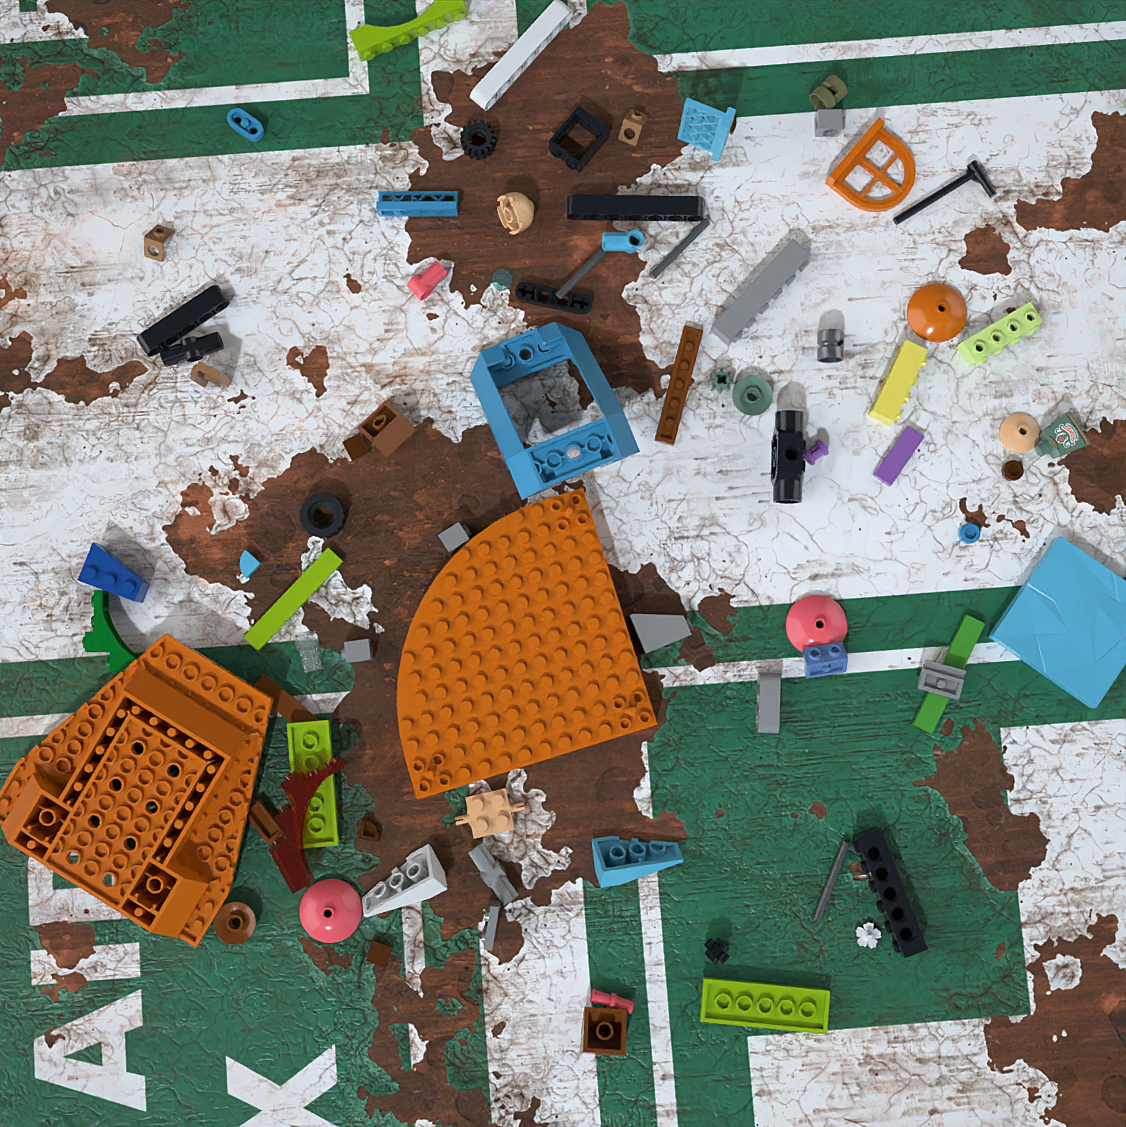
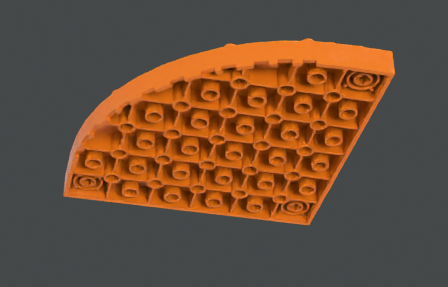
(518, 652)

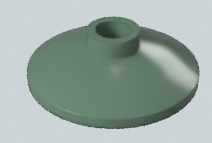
(759, 388)

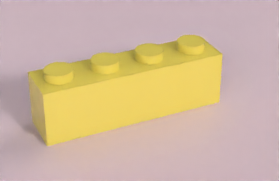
(898, 383)

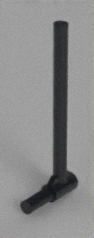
(974, 173)

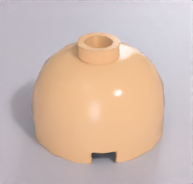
(515, 211)

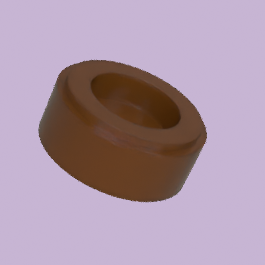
(1012, 470)

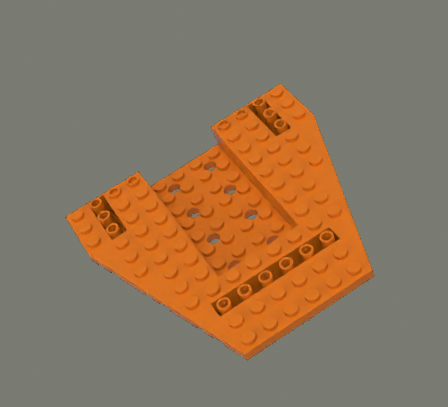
(188, 850)

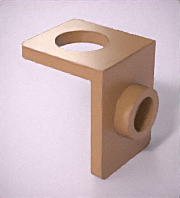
(635, 121)
(157, 237)

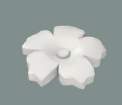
(867, 935)

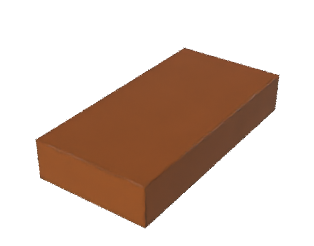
(264, 821)

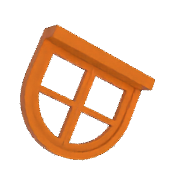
(856, 157)

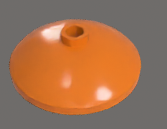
(929, 321)

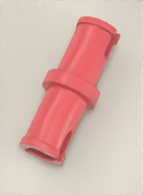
(611, 1001)

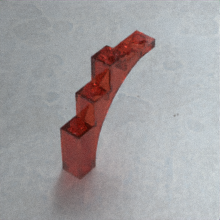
(289, 851)

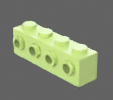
(999, 334)

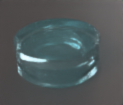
(502, 280)

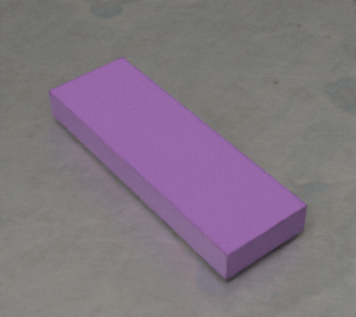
(898, 456)

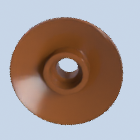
(228, 930)

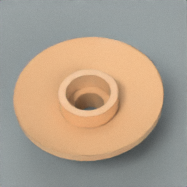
(1011, 437)

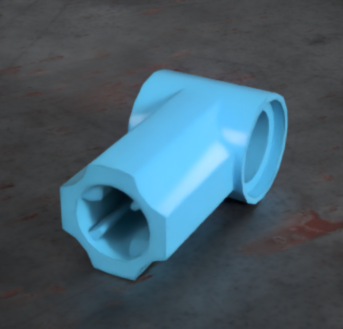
(620, 241)

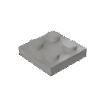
(489, 931)

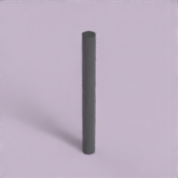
(679, 249)
(580, 273)
(831, 881)

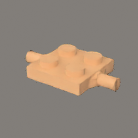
(490, 813)

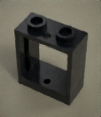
(588, 122)

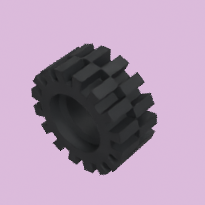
(478, 128)

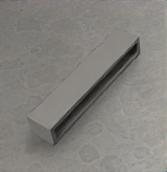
(760, 292)

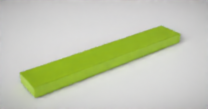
(293, 599)

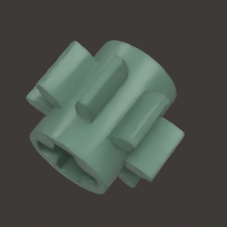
(718, 376)

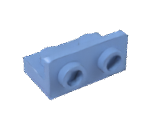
(825, 660)

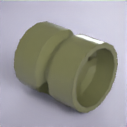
(829, 93)

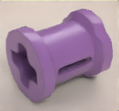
(815, 452)

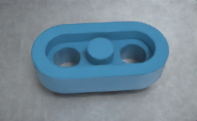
(247, 124)

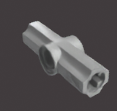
(493, 873)

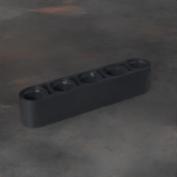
(183, 320)

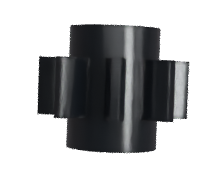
(716, 950)

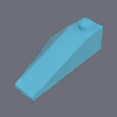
(626, 860)

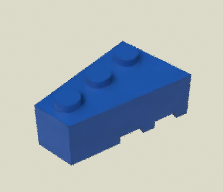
(112, 575)

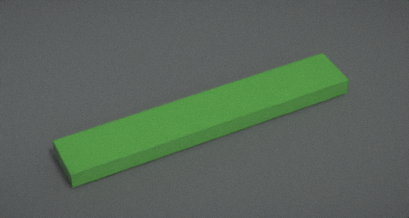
(956, 657)

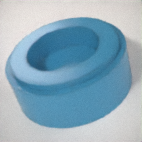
(969, 533)

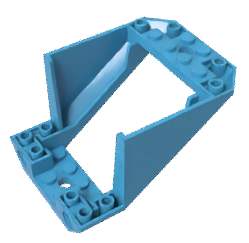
(547, 462)

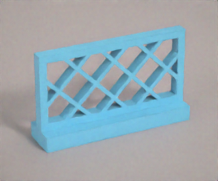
(718, 133)

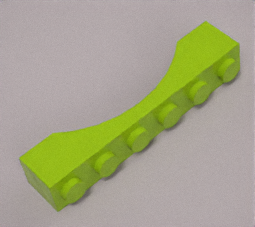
(374, 40)

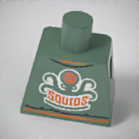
(1061, 437)

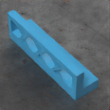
(418, 207)

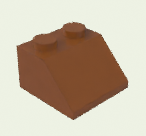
(386, 429)
(603, 1031)

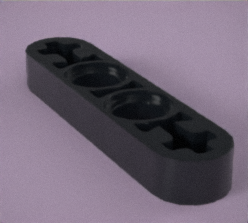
(552, 301)

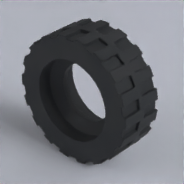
(308, 509)

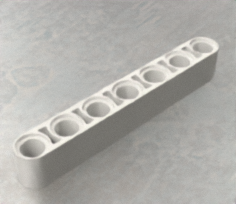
(521, 54)

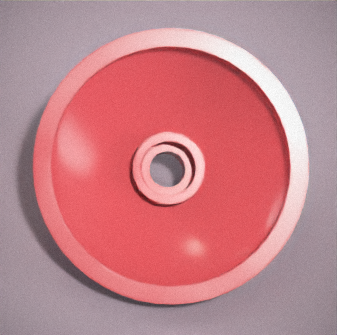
(803, 617)
(340, 900)

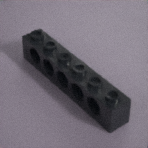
(914, 941)

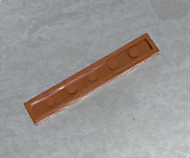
(678, 385)

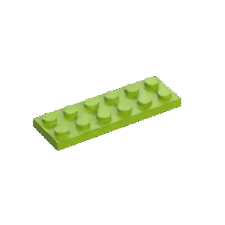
(311, 748)
(765, 1005)

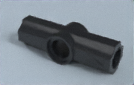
(191, 349)

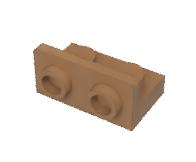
(203, 374)

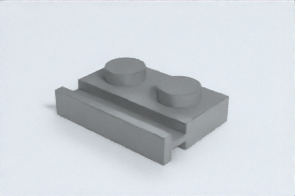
(941, 679)

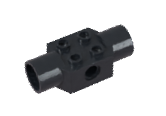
(789, 441)

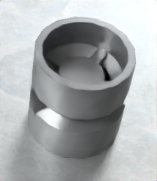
(830, 346)

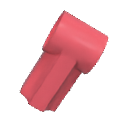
(423, 283)

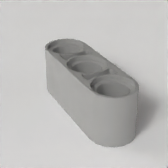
(768, 703)

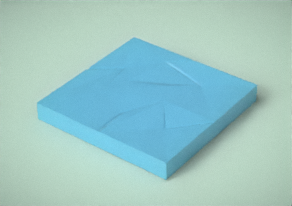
(1069, 622)

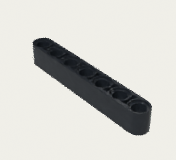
(635, 208)

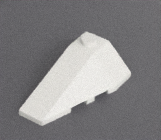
(411, 883)

